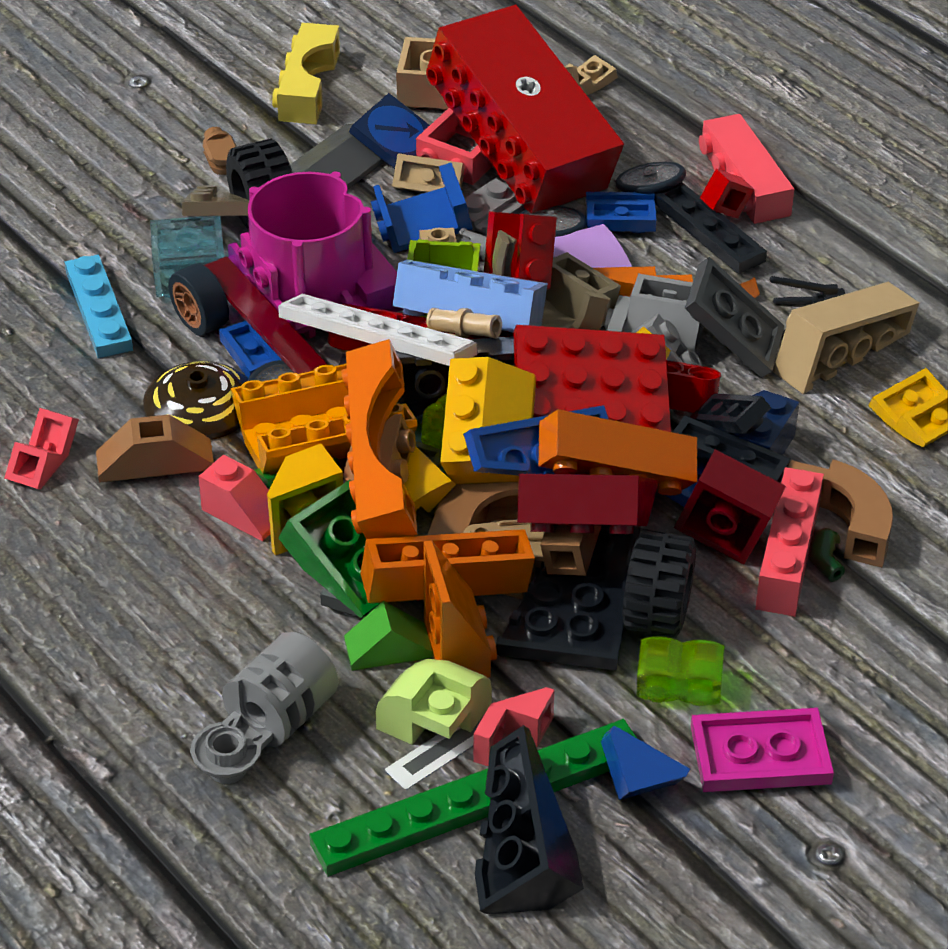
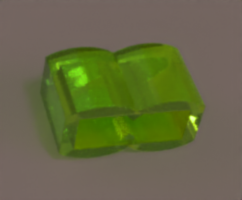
(680, 671)

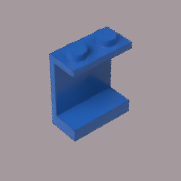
(426, 211)

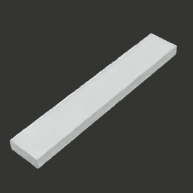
(376, 328)

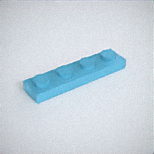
(98, 306)

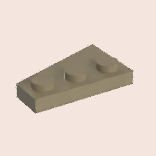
(210, 202)

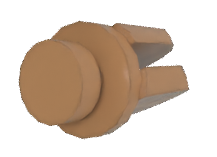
(216, 148)

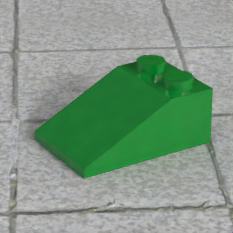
(330, 548)

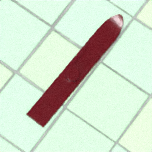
(265, 318)

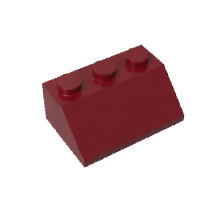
(585, 502)

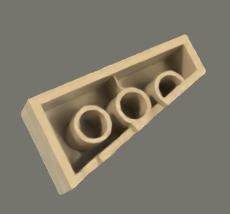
(841, 331)

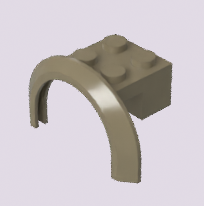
(577, 291)

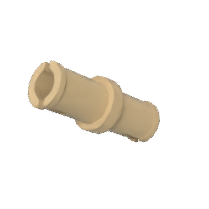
(464, 322)

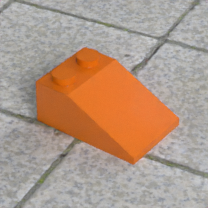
(452, 616)

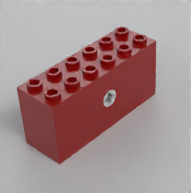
(523, 109)

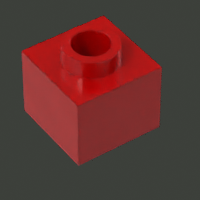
(727, 193)

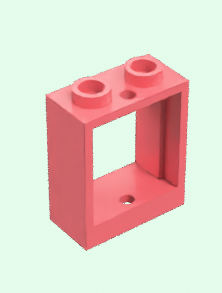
(433, 144)

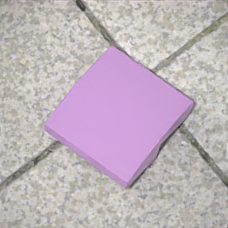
(594, 247)

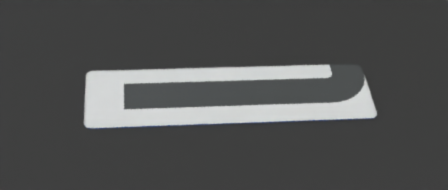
(430, 757)

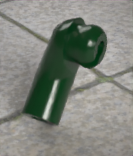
(821, 554)

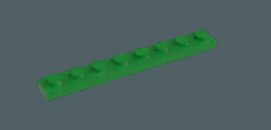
(448, 806)

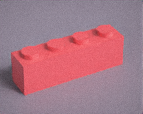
(737, 150)
(789, 542)

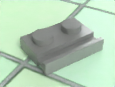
(493, 197)

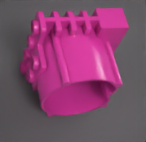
(313, 243)

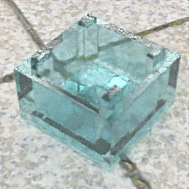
(181, 243)

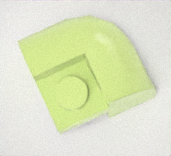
(433, 697)

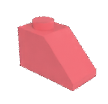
(236, 496)

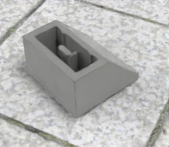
(668, 298)

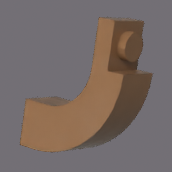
(862, 507)

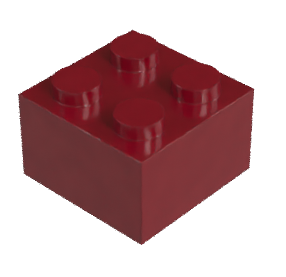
(730, 507)

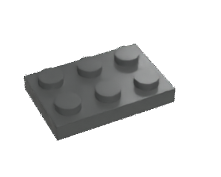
(734, 317)

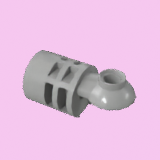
(265, 706)

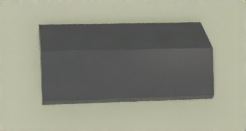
(342, 154)

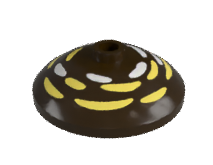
(197, 396)

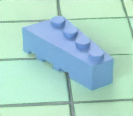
(430, 286)

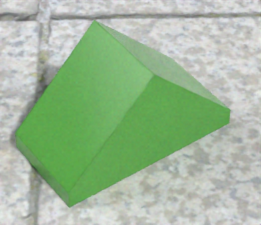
(386, 639)

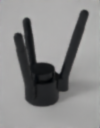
(824, 292)

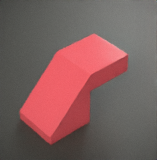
(48, 448)
(503, 717)

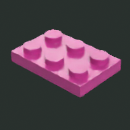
(761, 749)

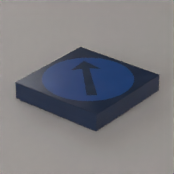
(389, 129)

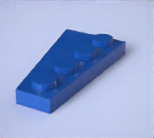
(512, 446)

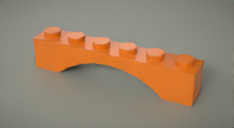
(374, 387)

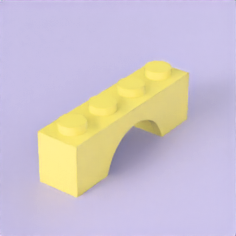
(300, 92)

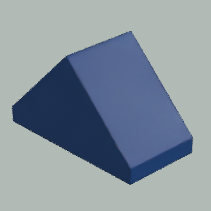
(638, 766)

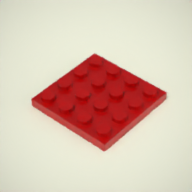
(596, 369)

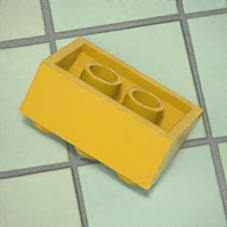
(481, 395)

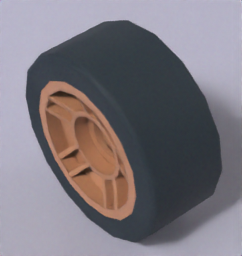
(198, 299)

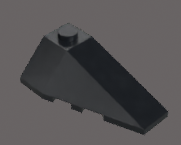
(527, 846)

